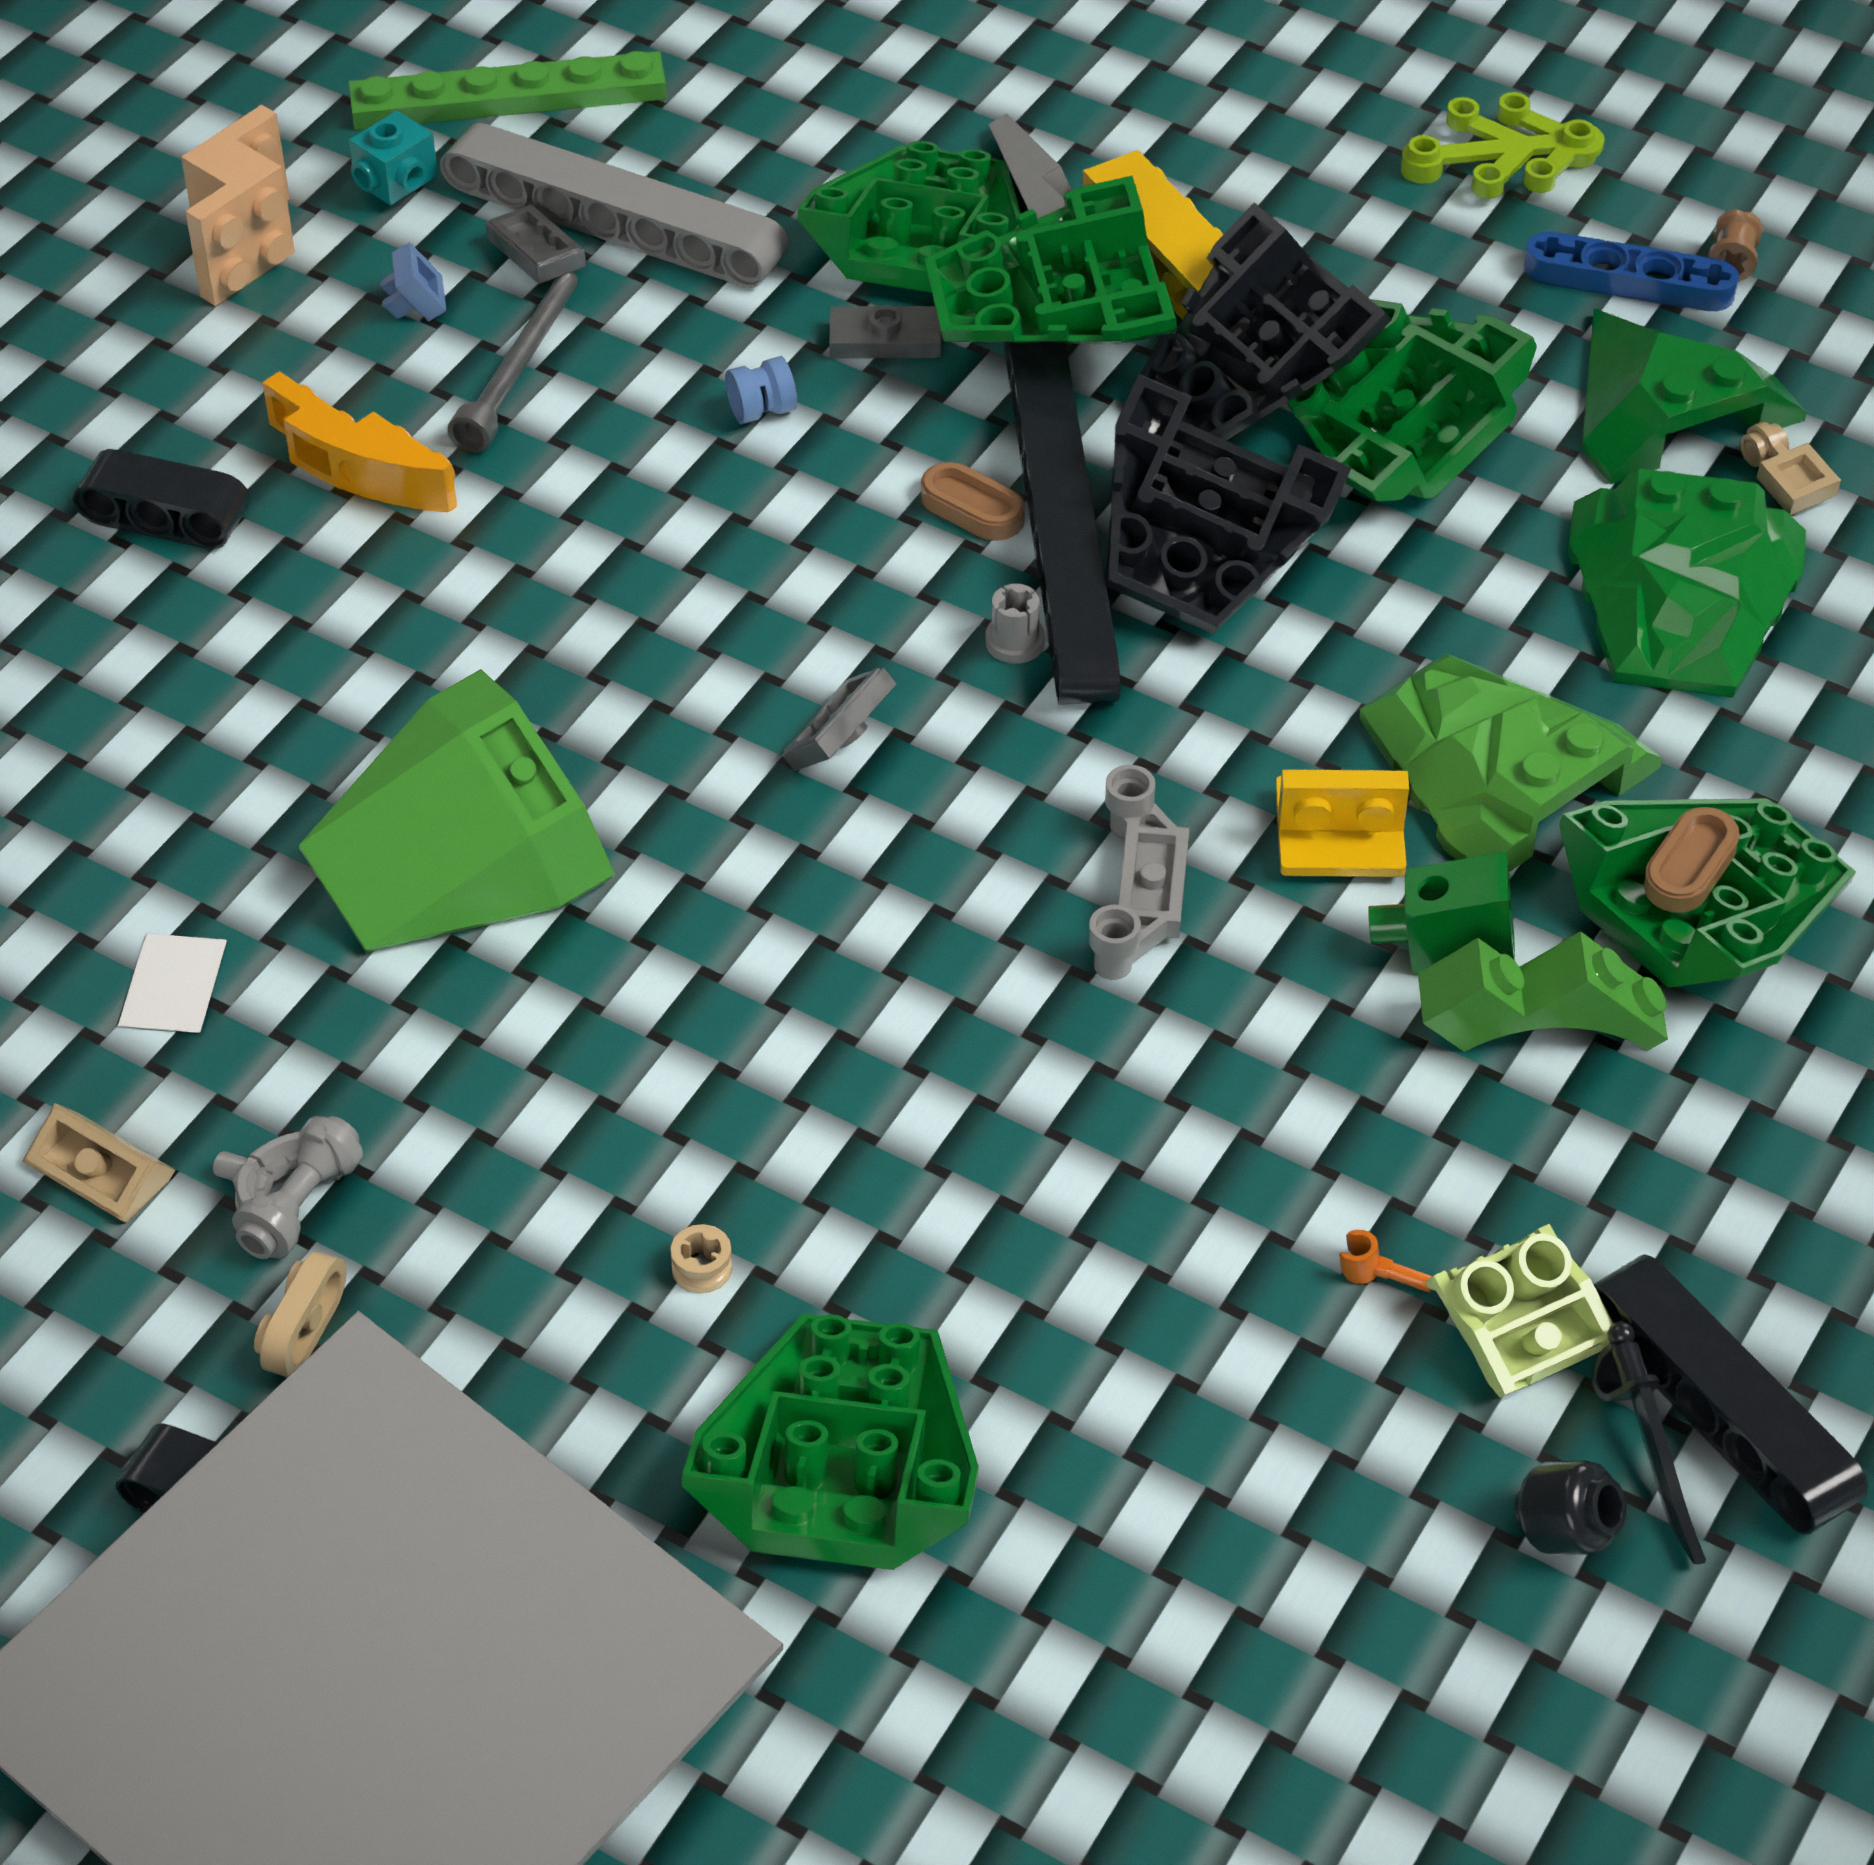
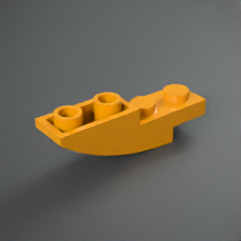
(359, 457)

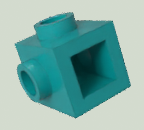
(393, 157)

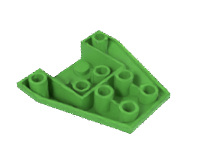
(456, 826)

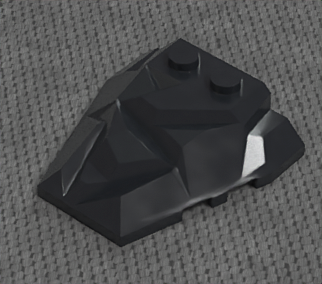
(1260, 328)
(1201, 517)

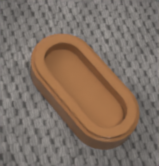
(972, 501)
(1691, 859)

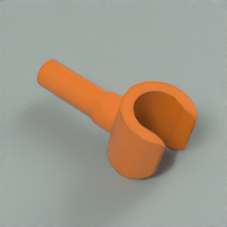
(1366, 1264)

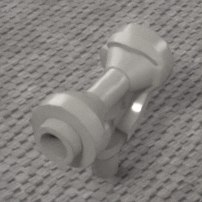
(318, 1152)

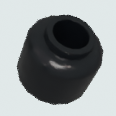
(1570, 1507)

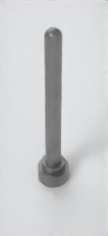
(476, 422)

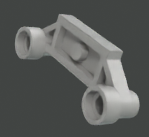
(1150, 875)

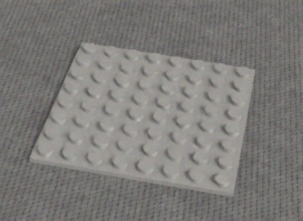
(368, 1645)

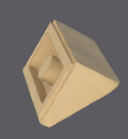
(96, 1163)

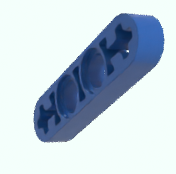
(1709, 288)

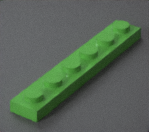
(510, 89)

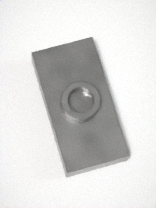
(535, 244)
(884, 332)
(839, 720)

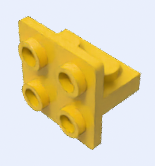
(1342, 822)

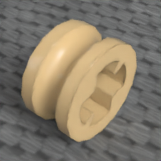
(715, 1247)

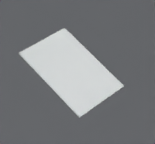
(172, 983)

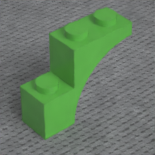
(1573, 985)

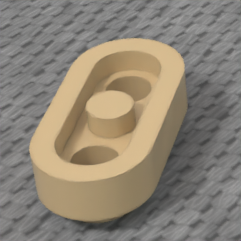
(303, 1314)

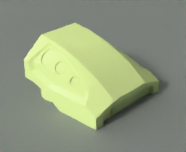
(1525, 1311)

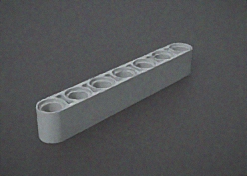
(615, 205)

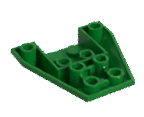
(906, 207)
(1748, 920)
(839, 1446)

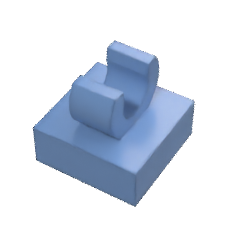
(413, 285)

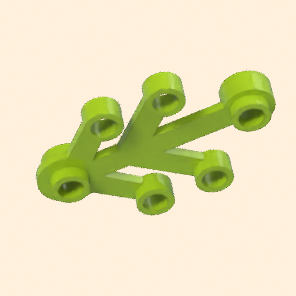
(1569, 145)

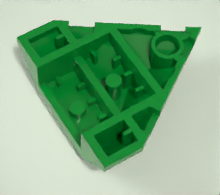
(1662, 383)

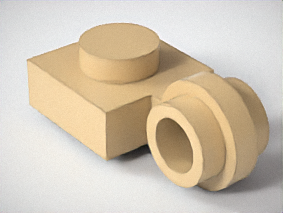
(1793, 476)

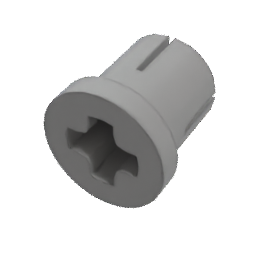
(1015, 628)

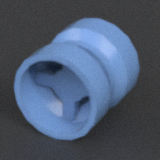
(761, 390)

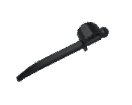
(1622, 1376)

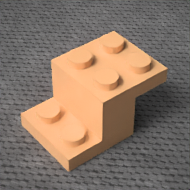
(238, 205)

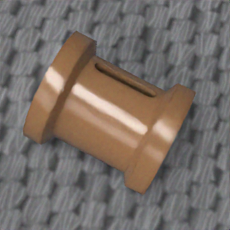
(1736, 238)

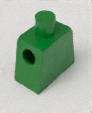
(1449, 908)

